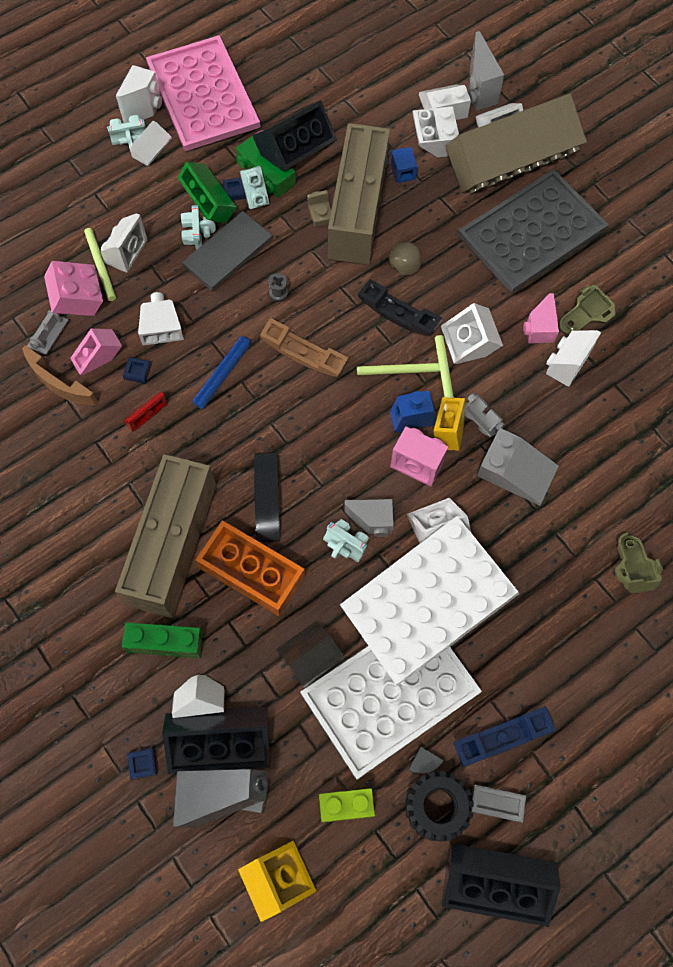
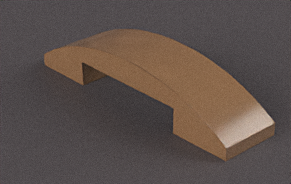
(301, 350)
(76, 393)

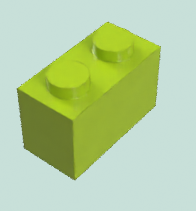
(346, 805)

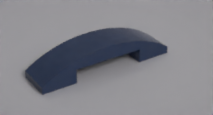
(504, 736)

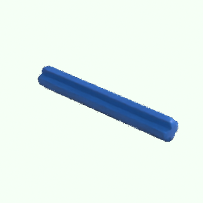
(221, 372)

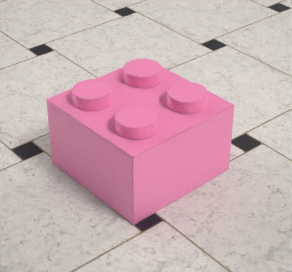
(73, 288)
(418, 455)

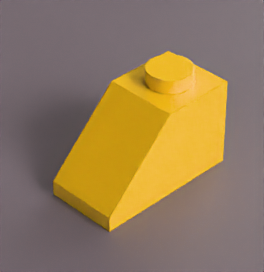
(450, 422)

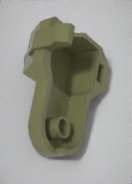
(590, 308)
(636, 569)

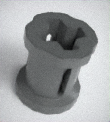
(280, 285)

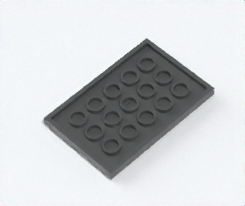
(532, 230)

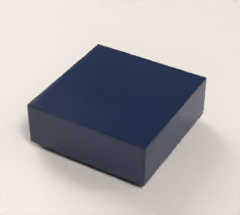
(234, 189)
(137, 370)
(142, 764)

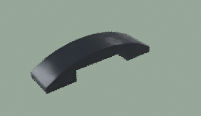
(397, 311)
(266, 497)

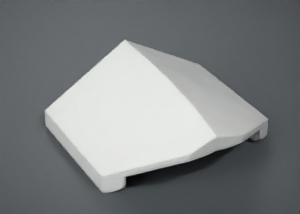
(198, 697)

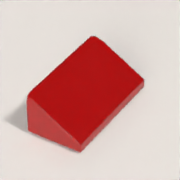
(146, 411)

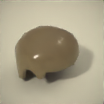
(405, 258)

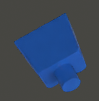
(413, 411)

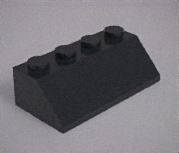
(295, 136)
(218, 740)
(501, 885)

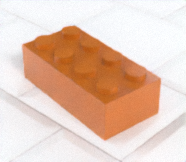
(250, 568)

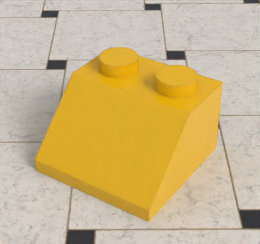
(277, 881)

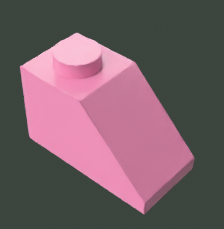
(542, 322)
(95, 350)

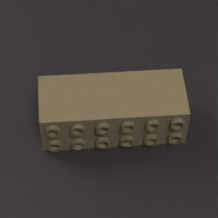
(516, 144)
(358, 194)
(167, 536)

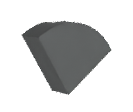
(424, 762)

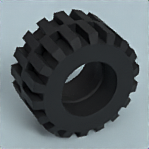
(461, 800)

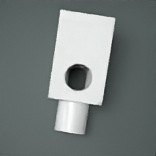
(159, 321)

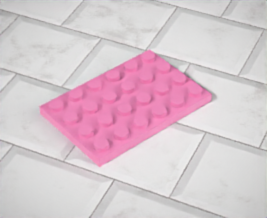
(203, 93)

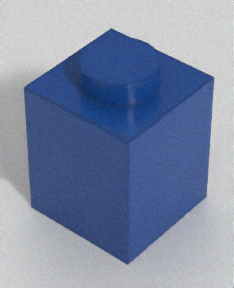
(403, 165)

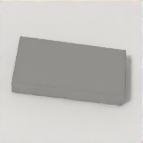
(498, 803)

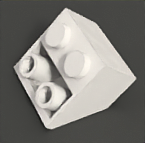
(435, 129)

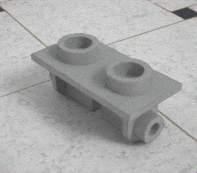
(47, 333)
(488, 423)

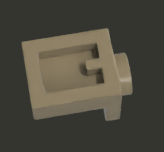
(319, 208)

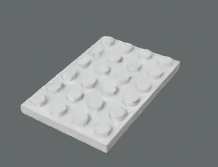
(428, 600)
(373, 716)

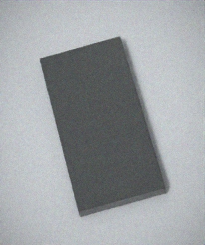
(227, 251)

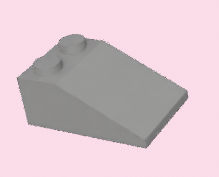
(485, 75)
(517, 467)

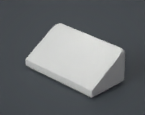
(150, 143)

